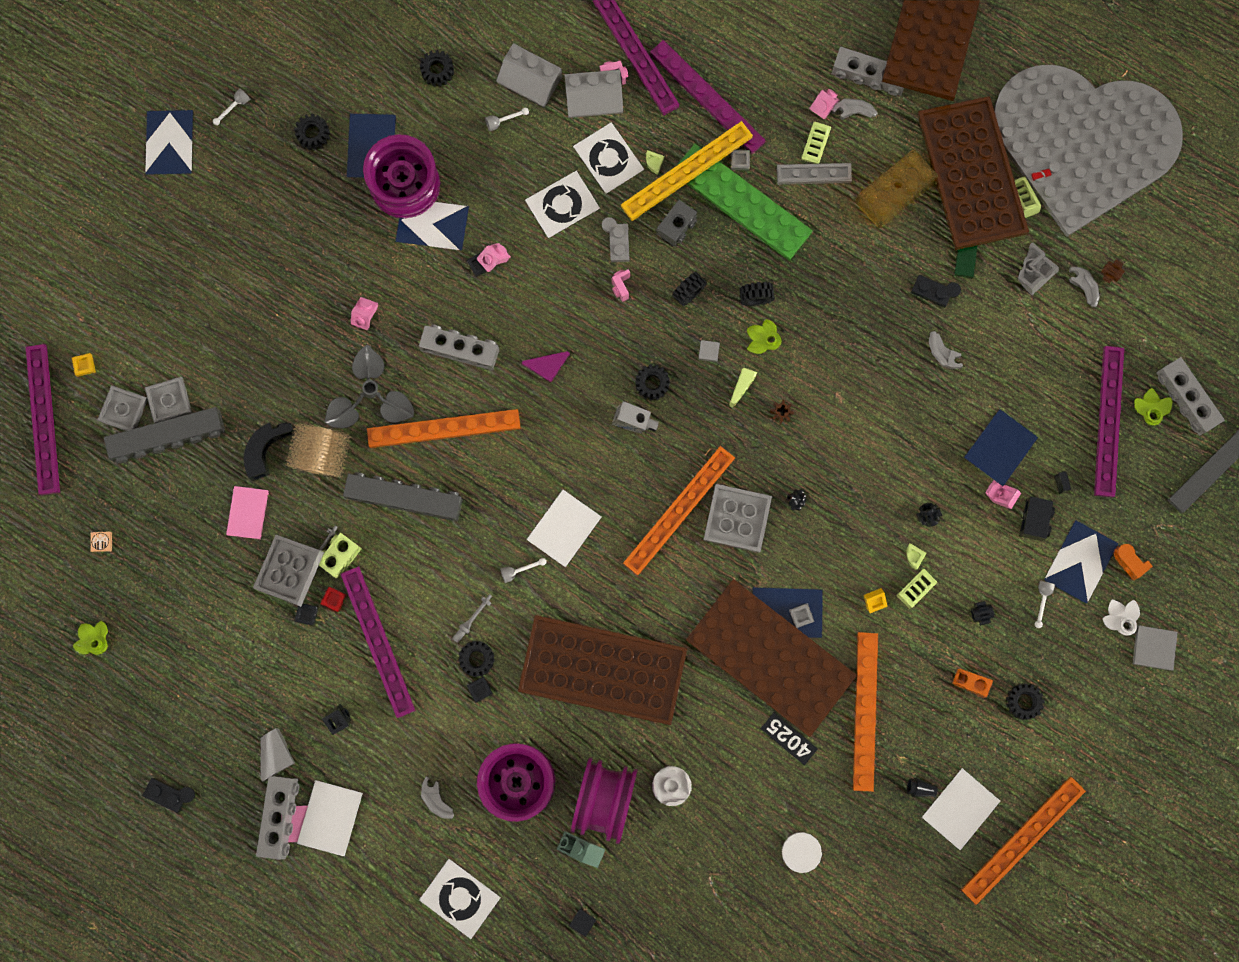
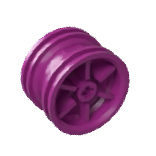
(386, 154)
(490, 791)
(603, 800)

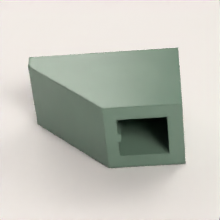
(581, 849)

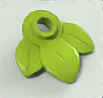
(761, 336)
(1153, 405)
(89, 637)

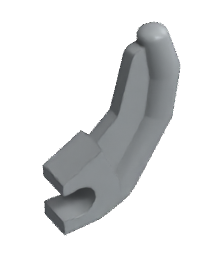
(854, 106)
(1087, 283)
(943, 354)
(432, 799)

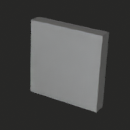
(168, 400)
(122, 409)
(1155, 648)

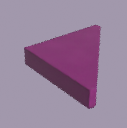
(547, 366)

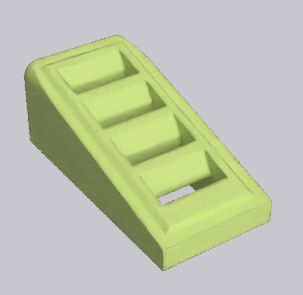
(821, 132)
(1033, 205)
(745, 379)
(905, 598)

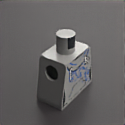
(626, 417)

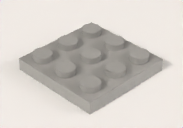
(737, 518)
(288, 570)

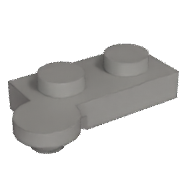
(618, 240)

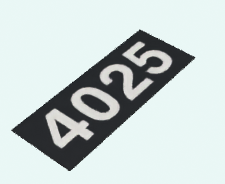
(789, 738)

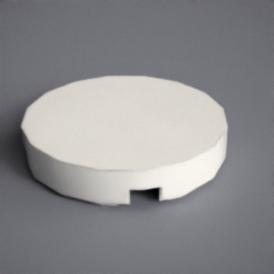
(671, 786)
(801, 852)

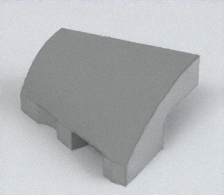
(1036, 269)
(274, 754)

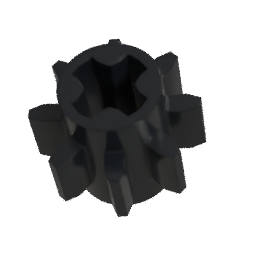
(929, 514)
(982, 613)

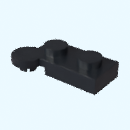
(935, 291)
(167, 795)

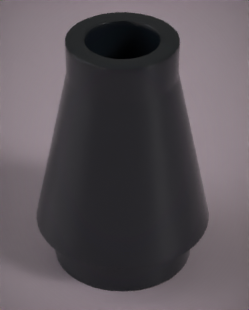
(920, 788)

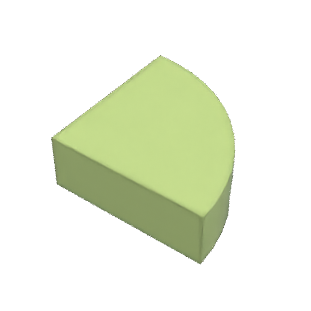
(654, 161)
(914, 556)

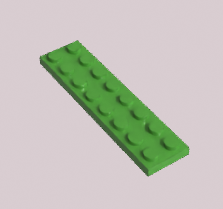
(750, 208)

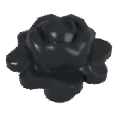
(797, 499)

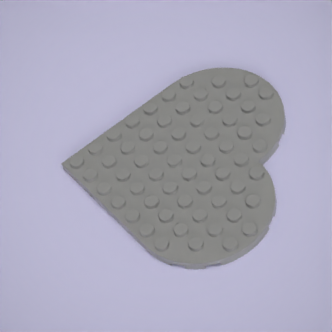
(1093, 140)

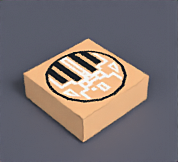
(101, 541)

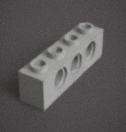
(859, 76)
(484, 360)
(1190, 386)
(269, 826)

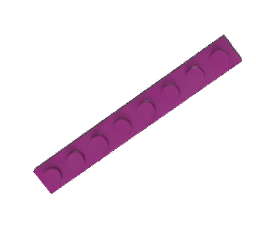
(637, 55)
(703, 93)
(42, 420)
(1109, 422)
(378, 642)

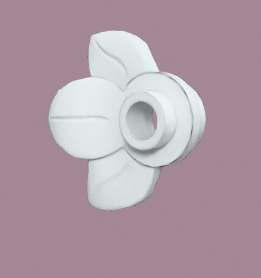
(1120, 614)

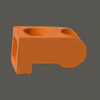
(1130, 561)
(972, 682)

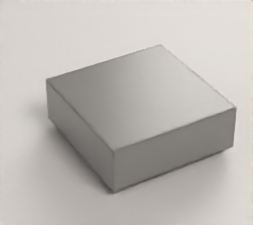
(740, 160)
(709, 351)
(801, 615)

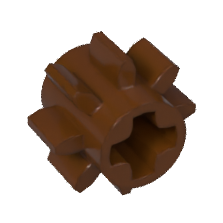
(1112, 271)
(786, 409)

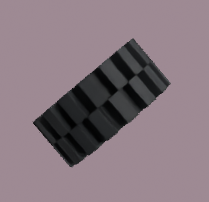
(436, 57)
(308, 122)
(689, 289)
(756, 294)
(652, 393)
(465, 654)
(1037, 701)

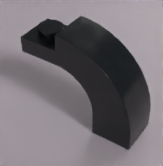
(258, 445)

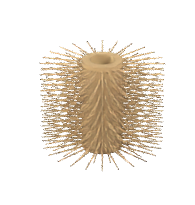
(318, 450)

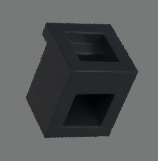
(339, 716)

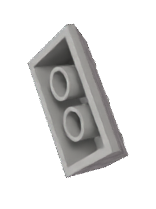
(529, 75)
(594, 93)

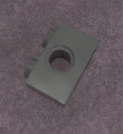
(681, 213)

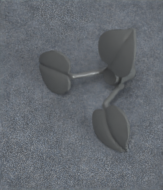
(368, 365)

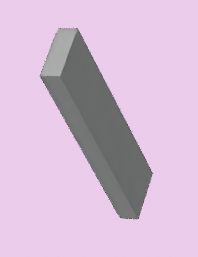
(814, 173)

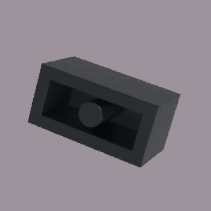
(1037, 518)

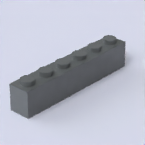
(164, 435)
(403, 497)

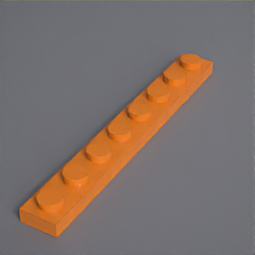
(443, 428)
(679, 510)
(865, 712)
(1022, 840)

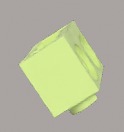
(343, 559)

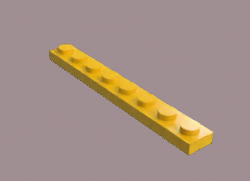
(686, 171)

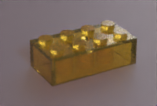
(884, 201)

